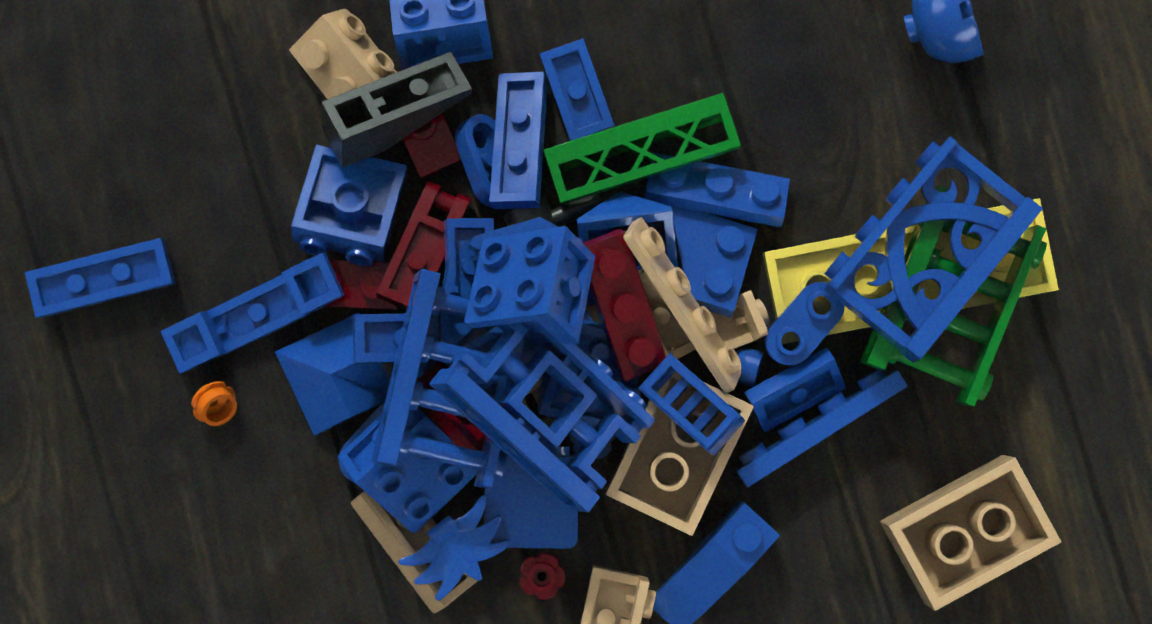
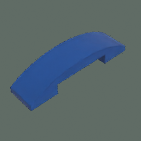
(253, 314)

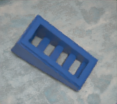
(721, 434)

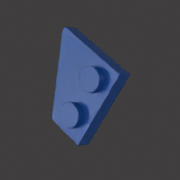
(713, 257)

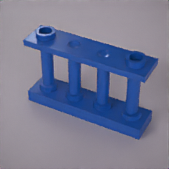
(407, 393)

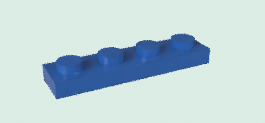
(834, 415)

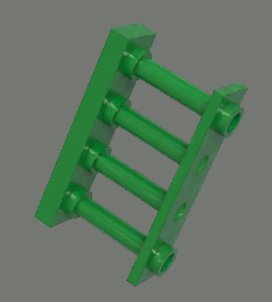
(922, 256)

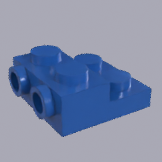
(348, 207)

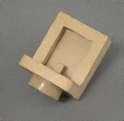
(746, 323)

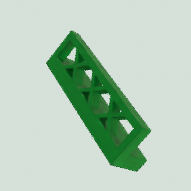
(640, 134)

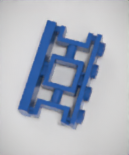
(522, 433)

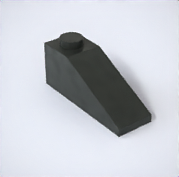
(391, 108)

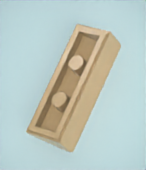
(400, 543)

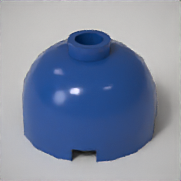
(945, 29)

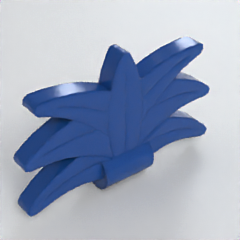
(456, 549)

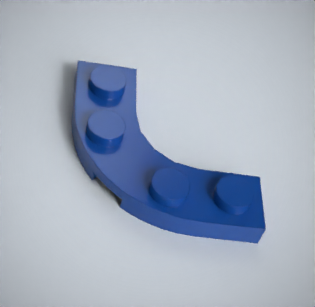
(378, 335)

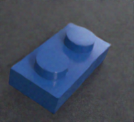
(576, 90)
(795, 389)

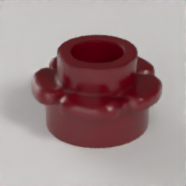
(543, 563)

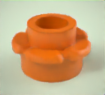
(214, 403)

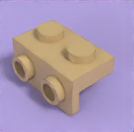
(340, 54)
(617, 598)

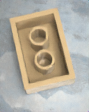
(669, 470)
(970, 531)

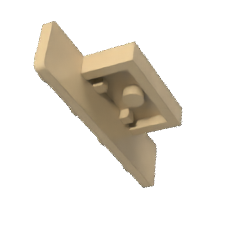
(677, 315)

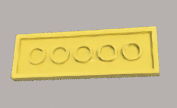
(805, 264)

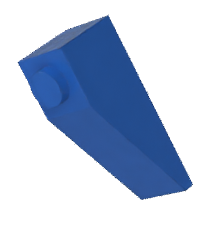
(714, 565)

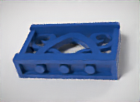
(996, 237)

